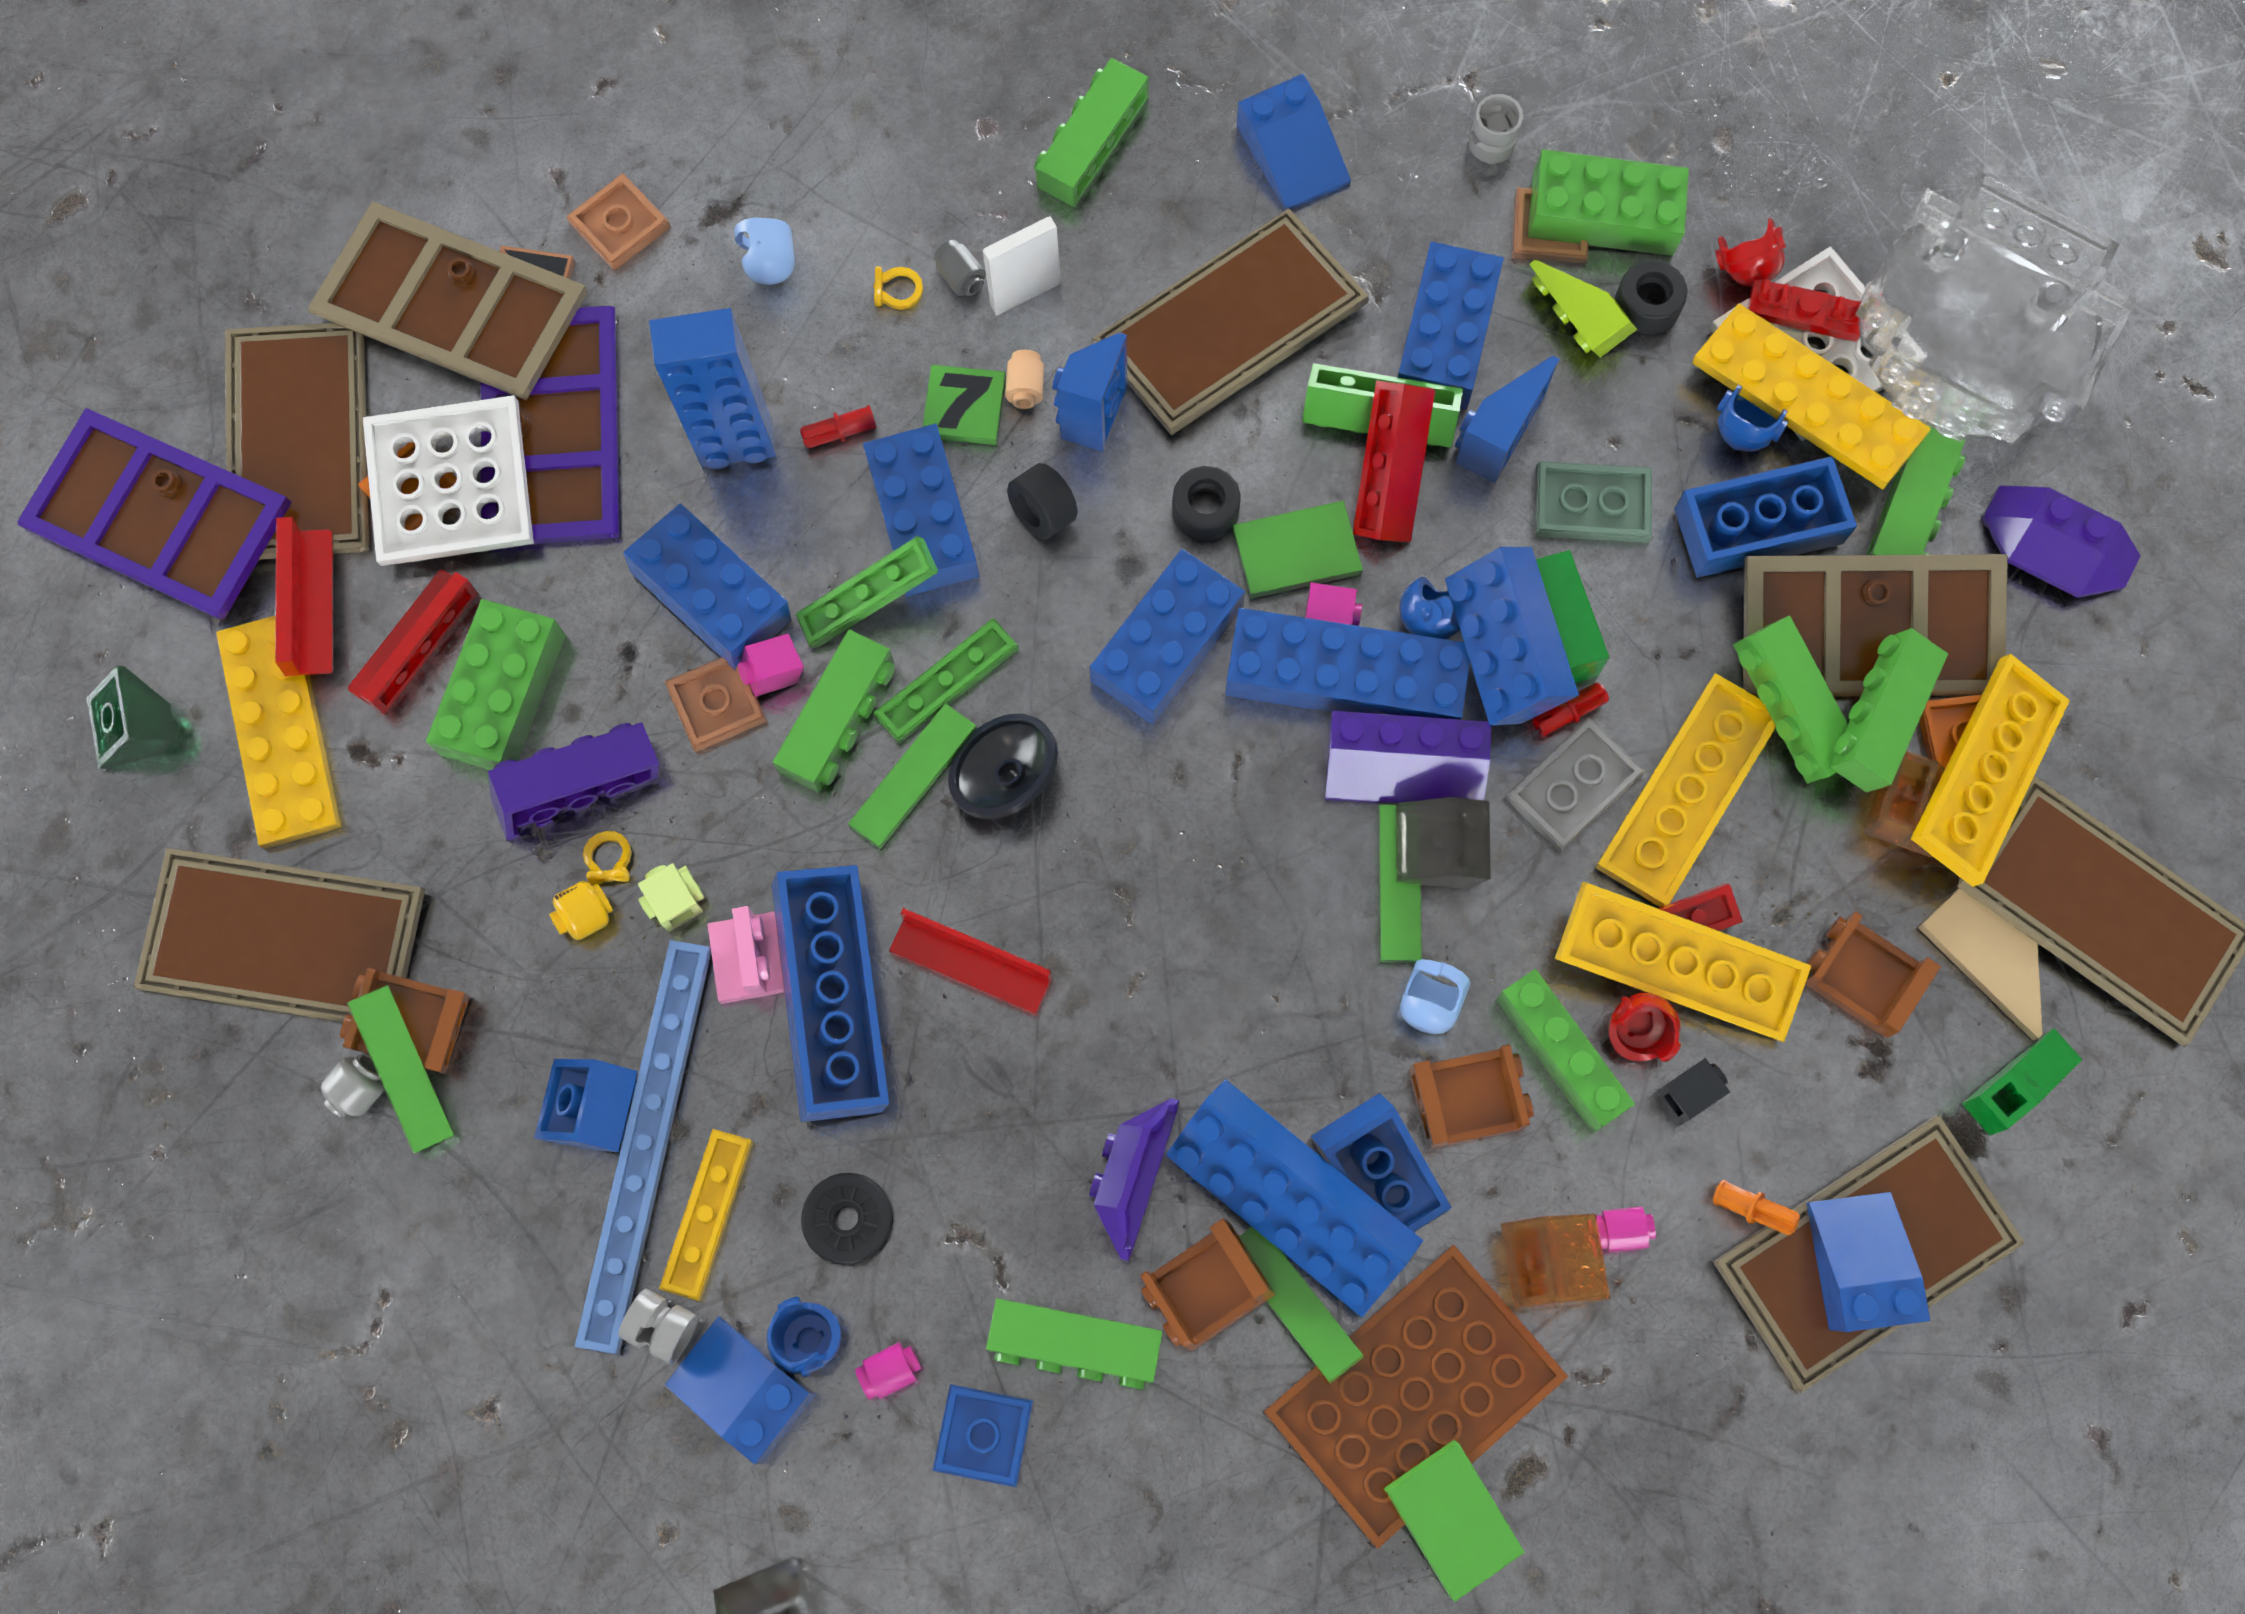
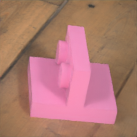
(746, 956)

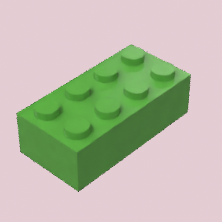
(1608, 202)
(496, 686)

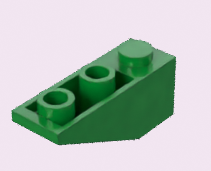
(2022, 1083)

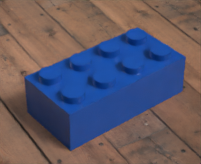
(1451, 317)
(922, 501)
(1765, 515)
(707, 585)
(1167, 636)
(1511, 636)

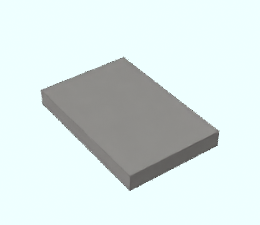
(1574, 784)

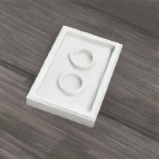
(1022, 265)

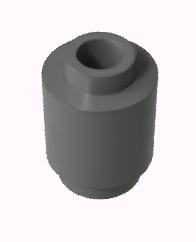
(959, 268)

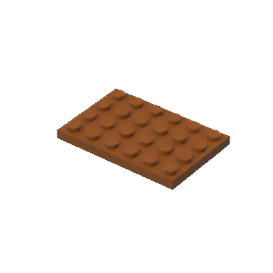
(1433, 1370)

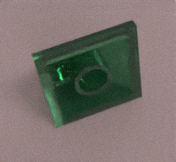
(128, 720)

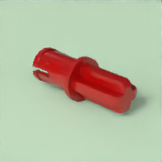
(838, 427)
(1572, 710)

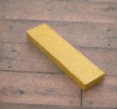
(706, 1215)

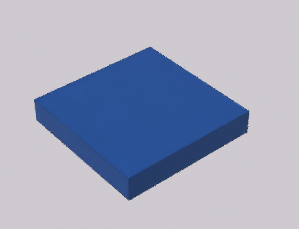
(983, 1435)

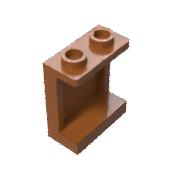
(1869, 976)
(428, 1011)
(1471, 1097)
(1206, 1287)

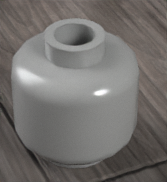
(352, 1086)

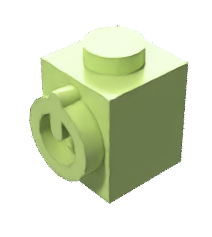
(670, 896)

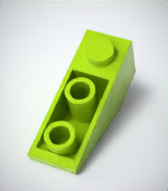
(1591, 310)

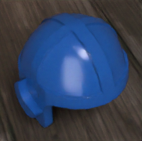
(1746, 425)
(1428, 610)
(802, 1336)

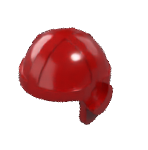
(1754, 258)
(1645, 1028)

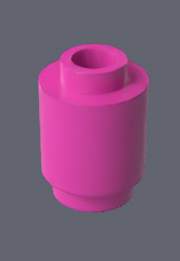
(1625, 1229)
(888, 1371)

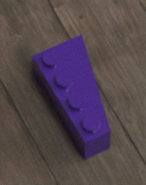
(570, 776)

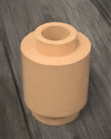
(1024, 379)

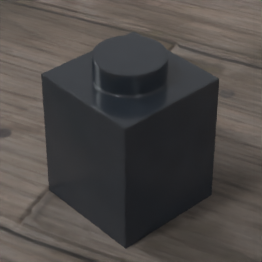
(1694, 1090)

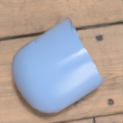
(769, 249)
(1431, 1004)

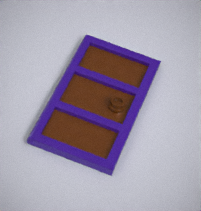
(571, 435)
(154, 513)

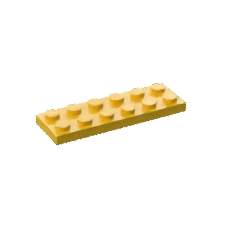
(1819, 397)
(277, 738)
(1990, 770)
(1688, 792)
(1683, 961)

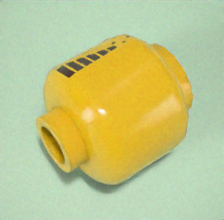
(580, 910)

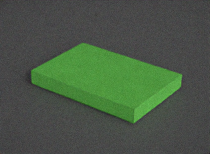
(1297, 549)
(1454, 1520)

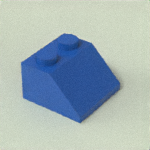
(586, 1104)

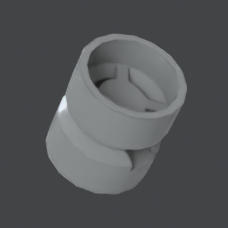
(1495, 128)
(658, 1326)

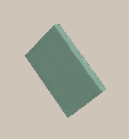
(1593, 502)

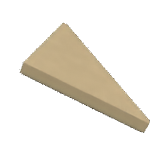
(1991, 955)

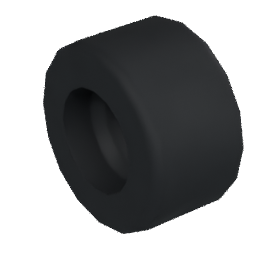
(1663, 280)
(1206, 481)
(1042, 501)

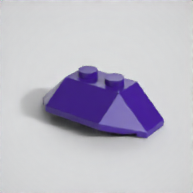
(2060, 540)
(1131, 1174)

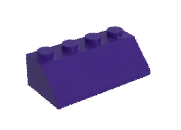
(1405, 758)

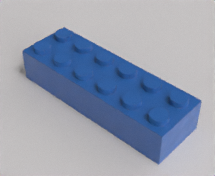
(713, 387)
(1345, 667)
(829, 993)
(1294, 1197)

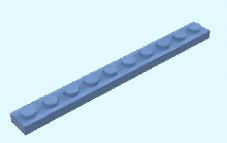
(643, 1147)

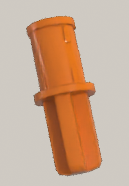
(1756, 1208)

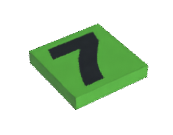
(965, 403)

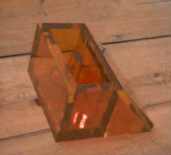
(1901, 805)
(1555, 1261)

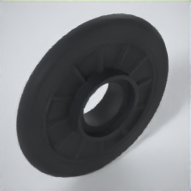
(871, 1227)

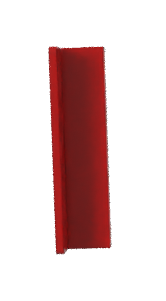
(1393, 461)
(303, 599)
(413, 640)
(971, 962)

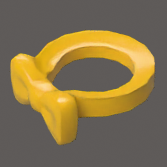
(882, 297)
(619, 872)

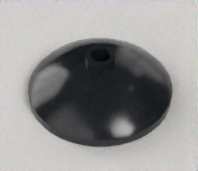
(1003, 766)

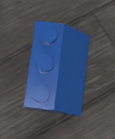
(1091, 391)

